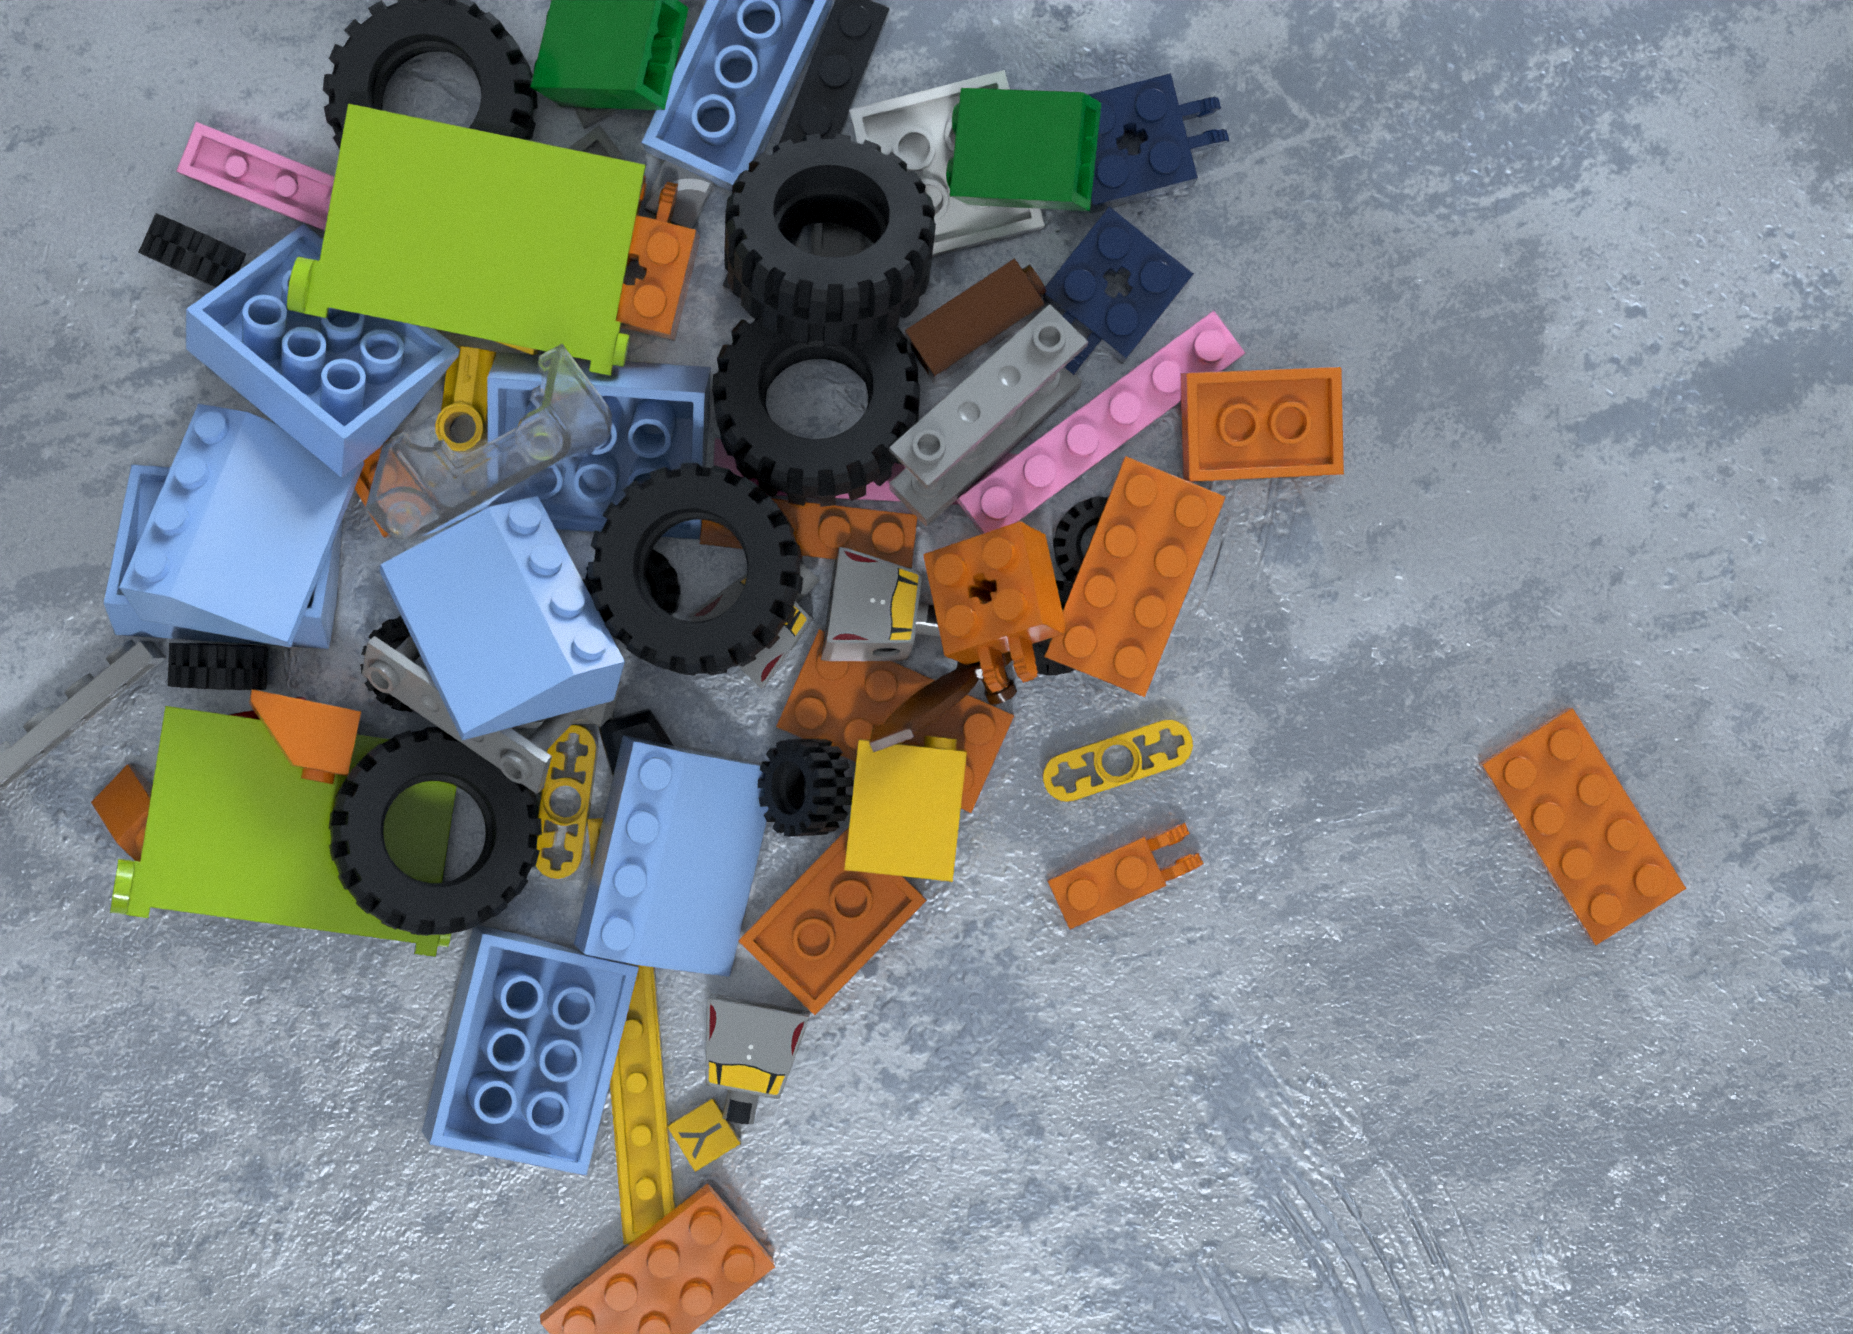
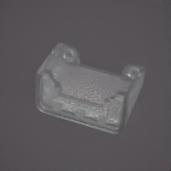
(431, 489)

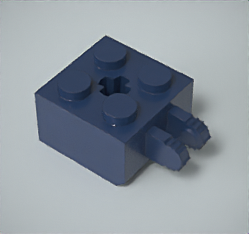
(1165, 156)
(1118, 322)

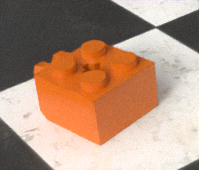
(668, 258)
(996, 599)

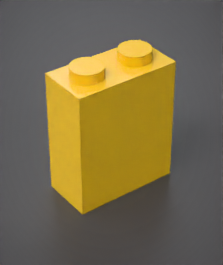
(906, 809)

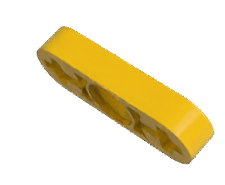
(1150, 736)
(572, 842)

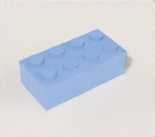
(734, 84)

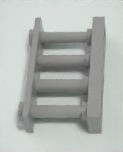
(987, 415)
(517, 757)

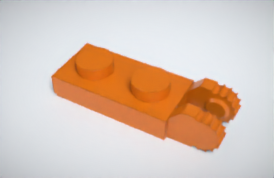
(1118, 877)

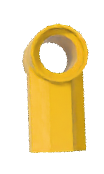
(466, 395)

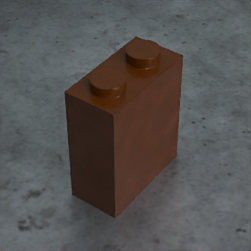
(976, 320)

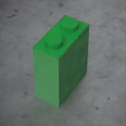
(609, 53)
(1024, 148)

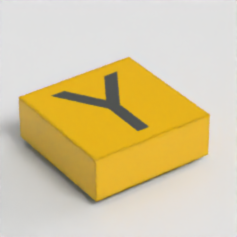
(704, 1134)

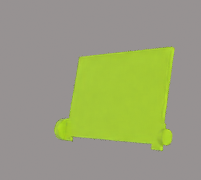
(475, 236)
(251, 838)

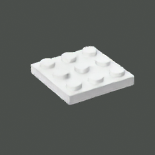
(922, 135)

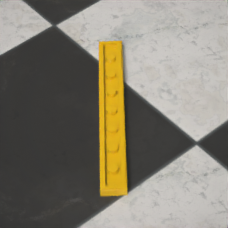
(640, 1105)

